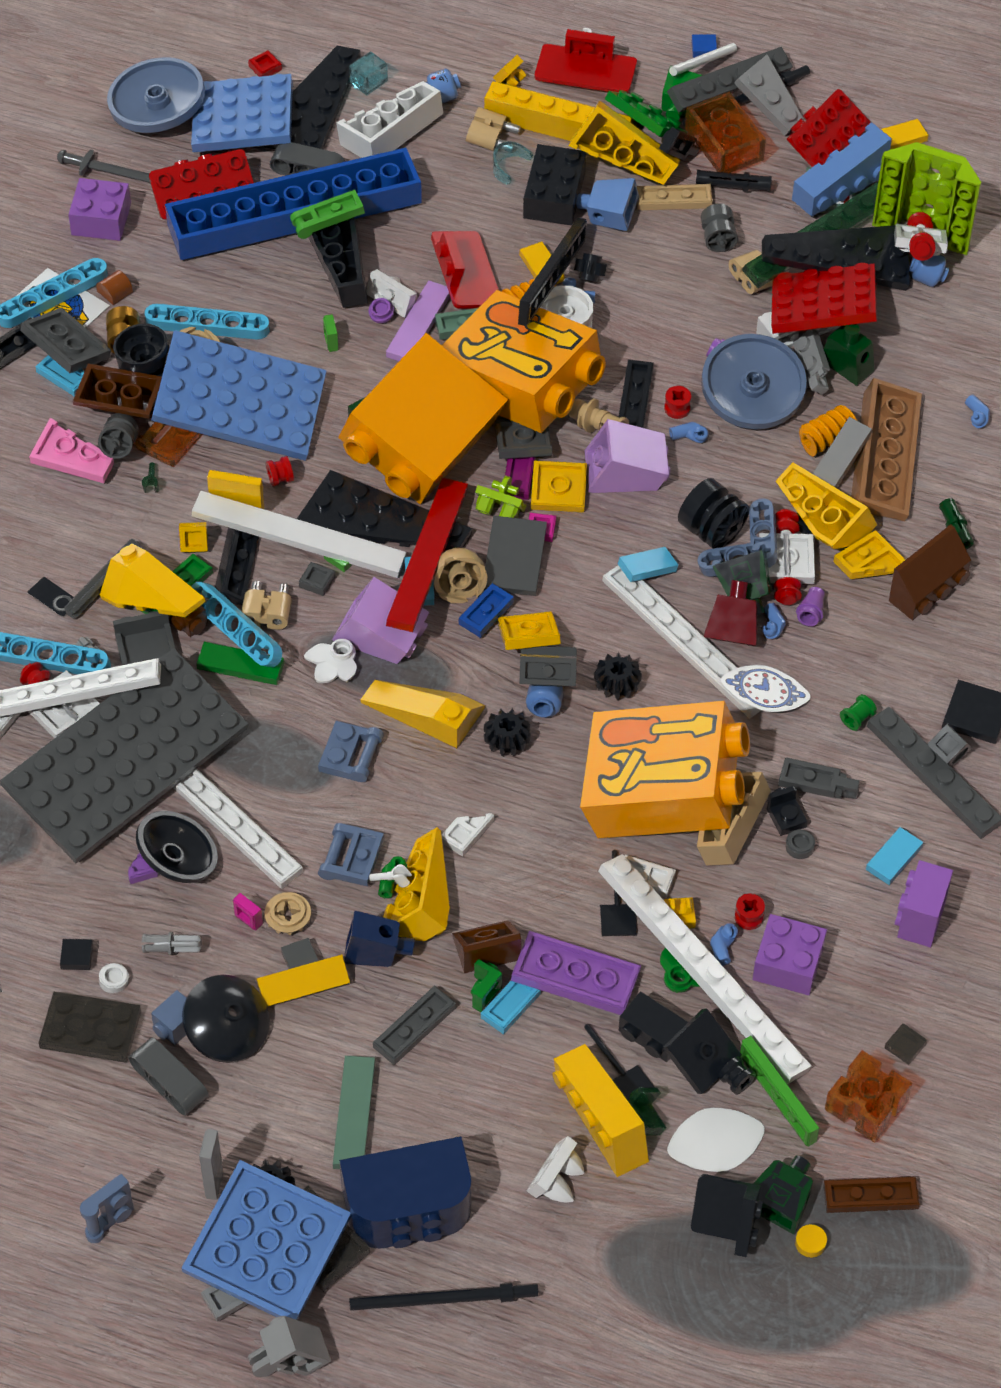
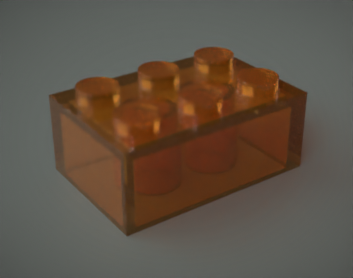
(725, 133)

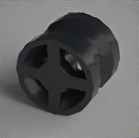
(737, 1075)

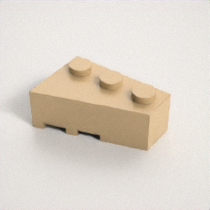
(724, 845)

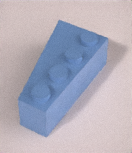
(842, 172)

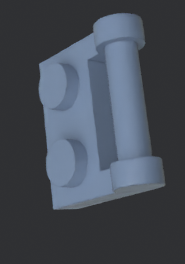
(342, 747)
(359, 858)
(114, 1204)

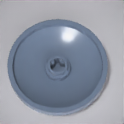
(156, 95)
(753, 381)

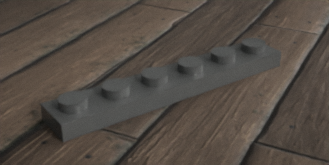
(722, 80)
(934, 772)

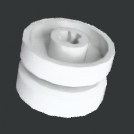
(571, 304)

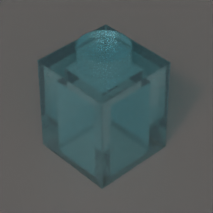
(368, 73)

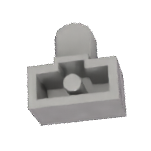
(289, 1348)

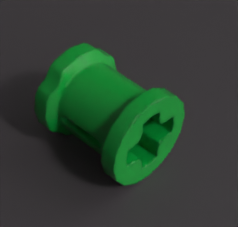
(858, 712)

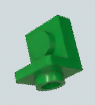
(486, 986)

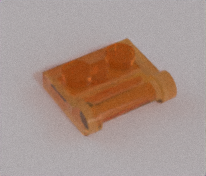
(170, 447)

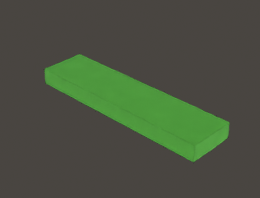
(779, 1091)

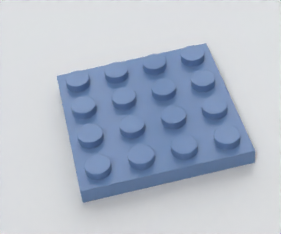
(244, 113)
(266, 1242)

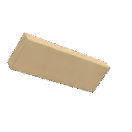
(674, 197)

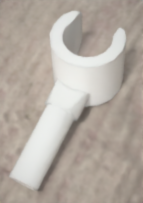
(398, 874)

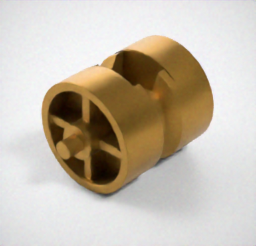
(118, 320)

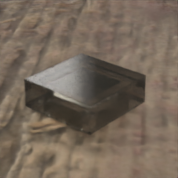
(905, 1044)

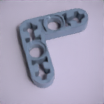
(756, 543)

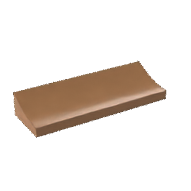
(887, 459)

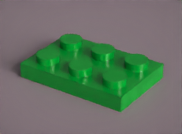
(648, 116)

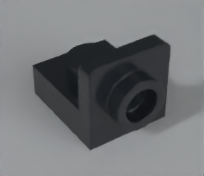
(785, 810)

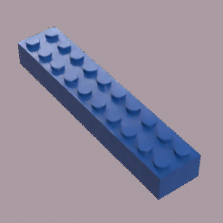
(265, 207)

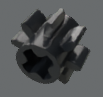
(590, 267)

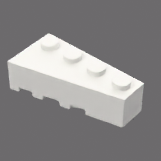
(391, 121)

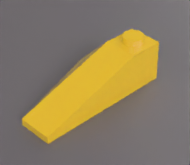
(836, 516)
(144, 582)
(431, 711)
(423, 904)

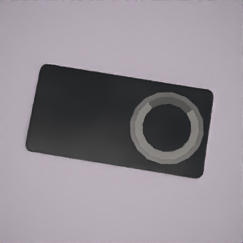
(51, 595)

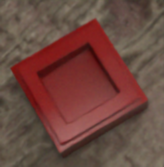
(265, 64)

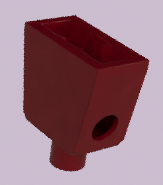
(734, 616)

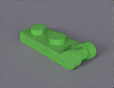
(326, 213)

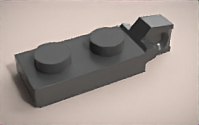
(817, 779)

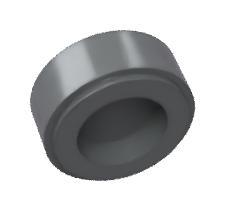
(800, 844)

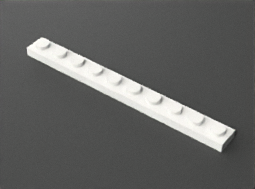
(704, 967)

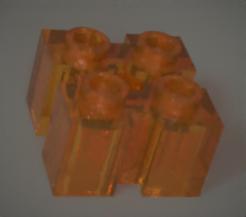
(868, 1096)

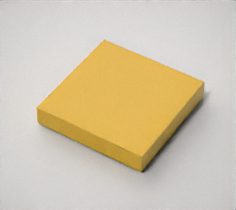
(558, 486)
(236, 487)
(529, 630)

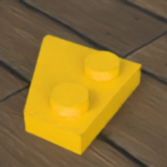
(868, 557)

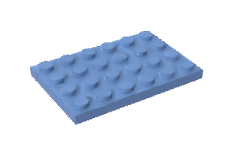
(239, 395)

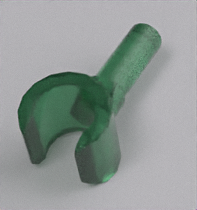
(150, 479)

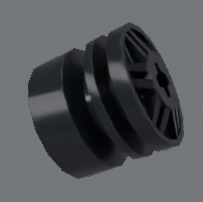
(142, 349)
(713, 513)

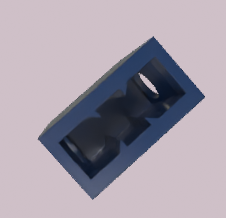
(375, 941)

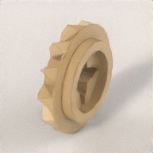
(276, 909)

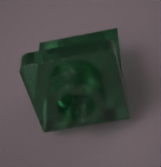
(641, 1101)

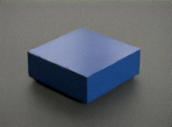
(703, 44)

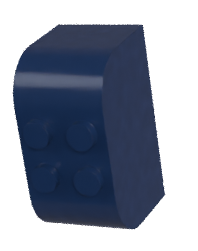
(408, 1193)

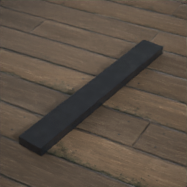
(552, 272)

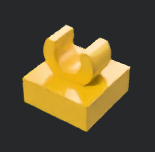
(510, 70)
(193, 537)
(684, 910)

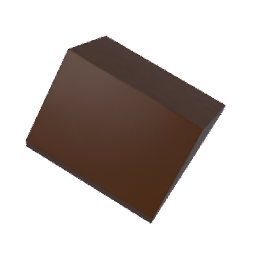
(490, 943)

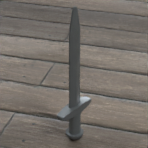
(87, 162)

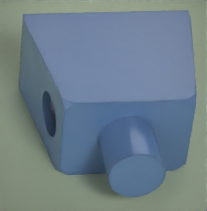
(610, 202)

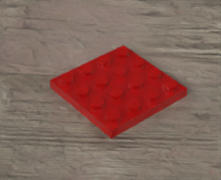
(824, 298)

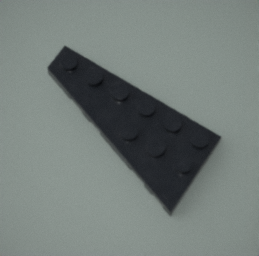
(320, 98)

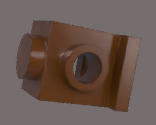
(192, 623)

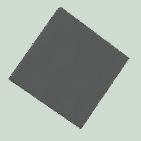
(520, 441)

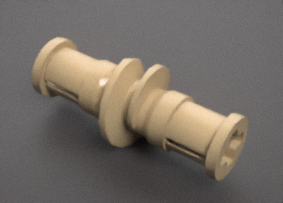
(590, 416)

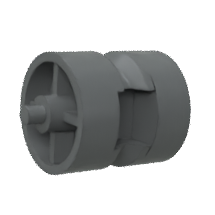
(719, 228)
(118, 435)

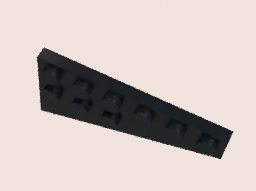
(841, 248)
(371, 513)

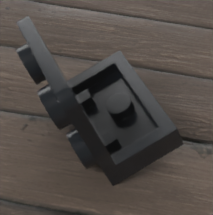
(727, 1211)

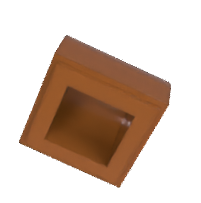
(115, 287)

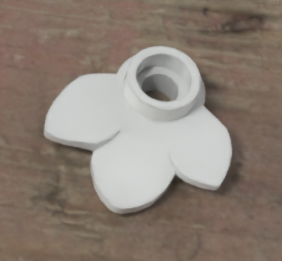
(331, 663)

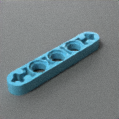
(59, 283)
(219, 325)
(245, 627)
(57, 660)

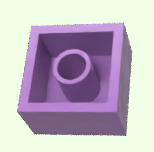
(99, 209)
(923, 903)
(789, 954)

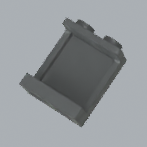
(143, 637)
(548, 665)

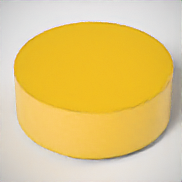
(810, 1240)

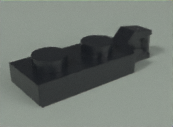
(679, 144)

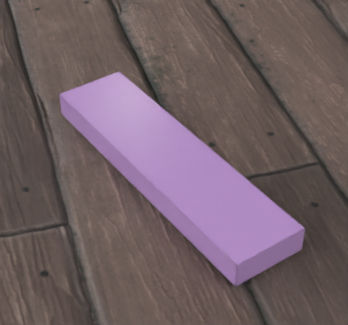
(419, 319)

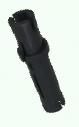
(733, 180)

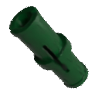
(953, 517)

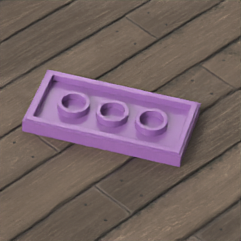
(575, 973)

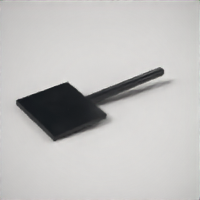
(617, 918)
(628, 1080)

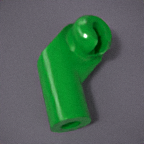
(386, 886)

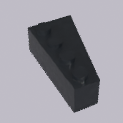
(342, 261)

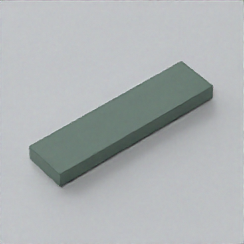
(354, 1108)

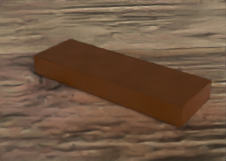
(871, 1194)

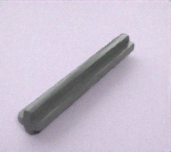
(91, 589)

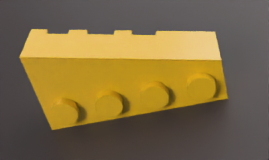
(624, 145)
(602, 1109)

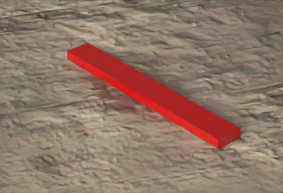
(426, 555)

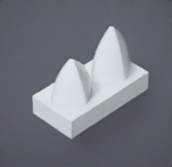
(390, 288)
(548, 1181)

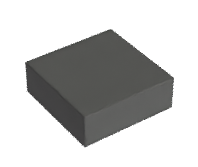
(317, 578)
(299, 953)

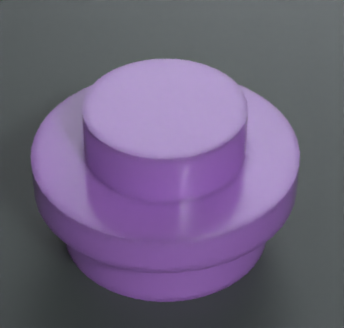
(381, 310)

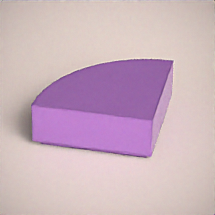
(140, 871)

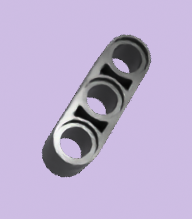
(296, 158)
(168, 1076)

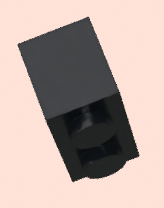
(650, 1025)

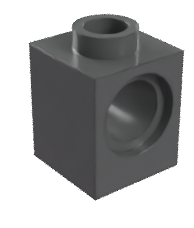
(949, 745)

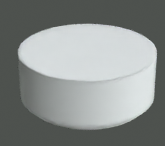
(113, 978)

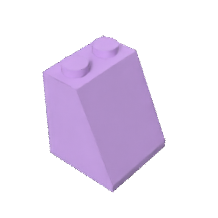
(626, 459)
(367, 629)

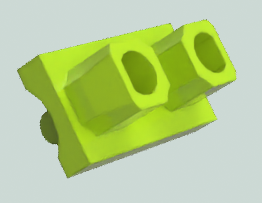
(488, 497)

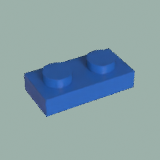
(486, 610)

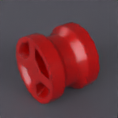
(677, 402)
(279, 471)
(749, 919)

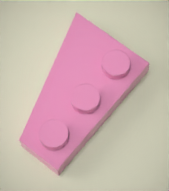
(66, 453)

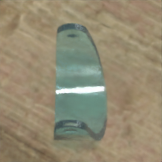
(506, 150)

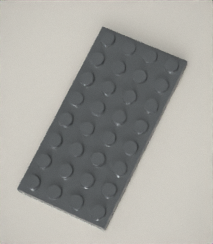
(123, 757)

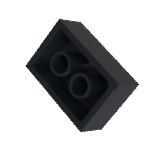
(554, 184)

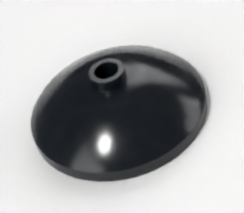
(176, 847)
(214, 1029)

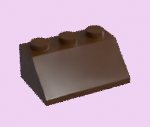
(118, 391)
(930, 574)

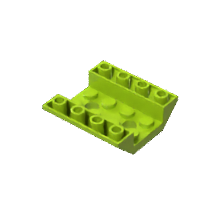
(910, 183)

